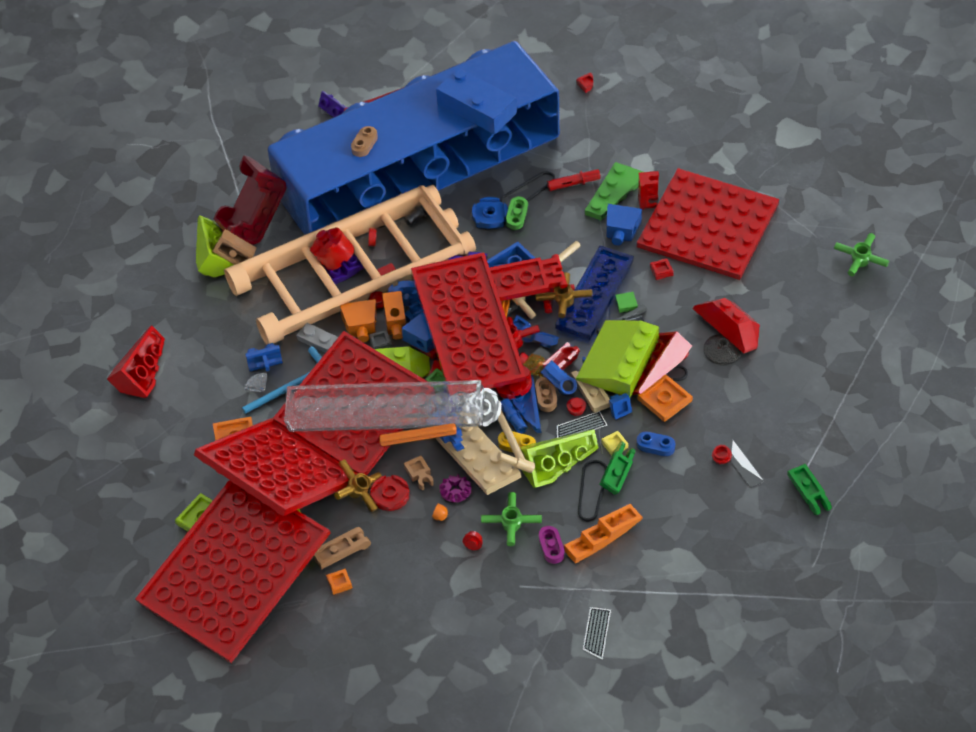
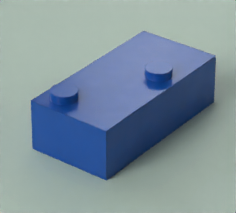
(476, 101)

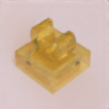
(534, 364)

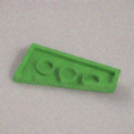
(613, 189)

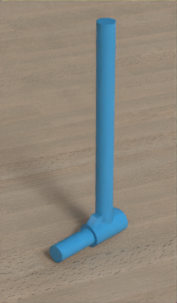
(282, 390)

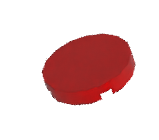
(390, 492)

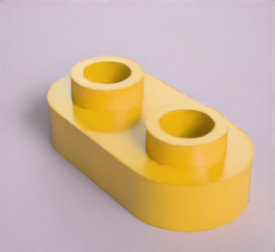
(520, 438)

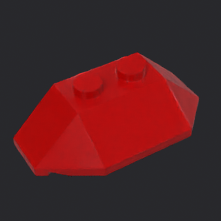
(731, 322)

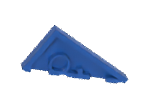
(528, 407)

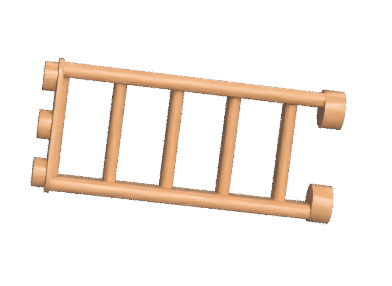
(385, 213)

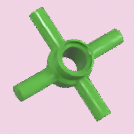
(861, 254)
(511, 519)

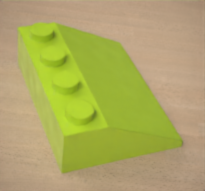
(619, 355)

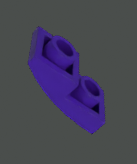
(346, 270)

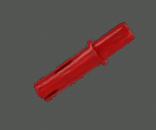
(579, 178)

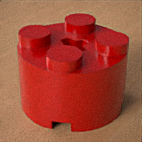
(332, 248)

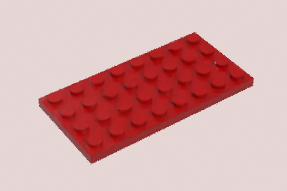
(468, 321)

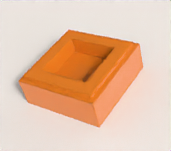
(339, 581)

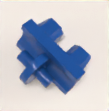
(263, 358)

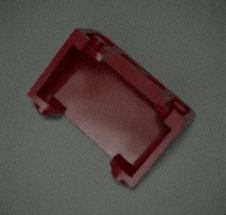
(255, 203)

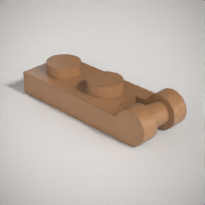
(341, 547)

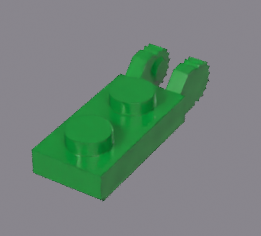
(617, 469)
(809, 488)

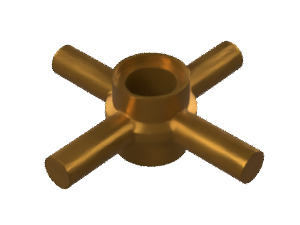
(564, 297)
(357, 485)

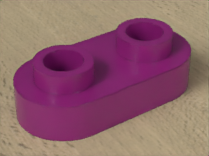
(551, 546)

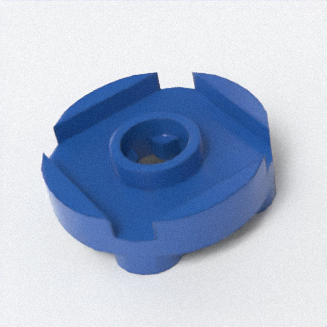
(489, 221)
(408, 291)

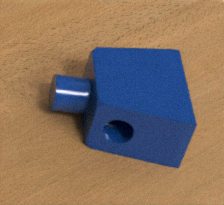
(622, 223)
(418, 333)

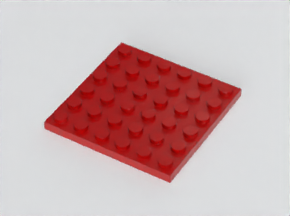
(708, 223)
(352, 363)
(275, 466)

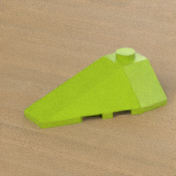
(207, 261)
(558, 455)

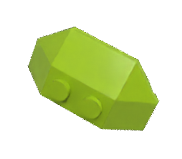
(409, 359)

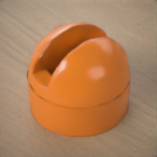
(440, 512)

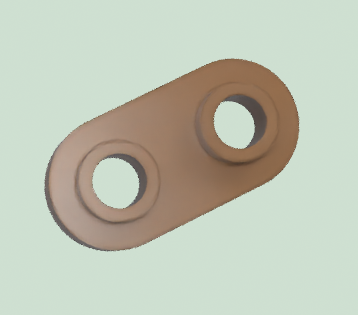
(364, 141)
(545, 398)

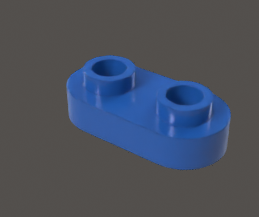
(654, 444)

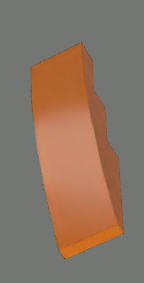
(605, 532)

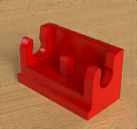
(647, 189)

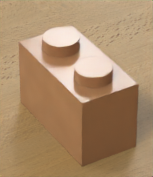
(233, 248)

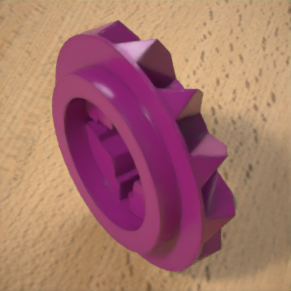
(455, 495)

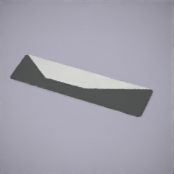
(743, 465)

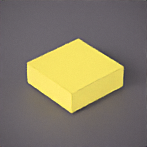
(611, 442)

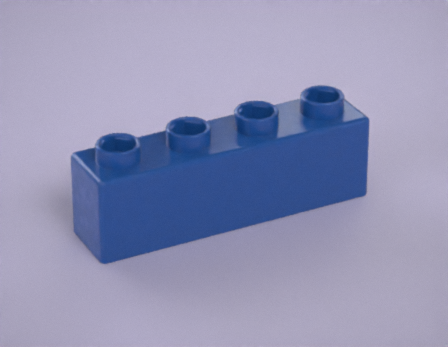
(415, 141)

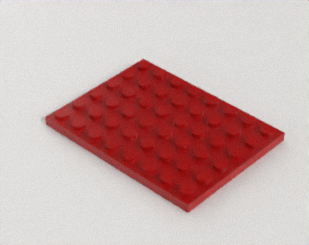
(231, 570)

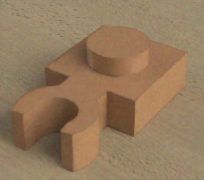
(419, 470)

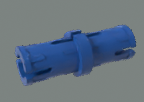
(513, 416)

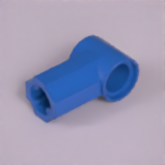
(557, 376)

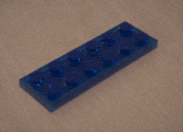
(604, 278)

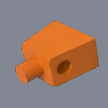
(394, 313)
(360, 318)

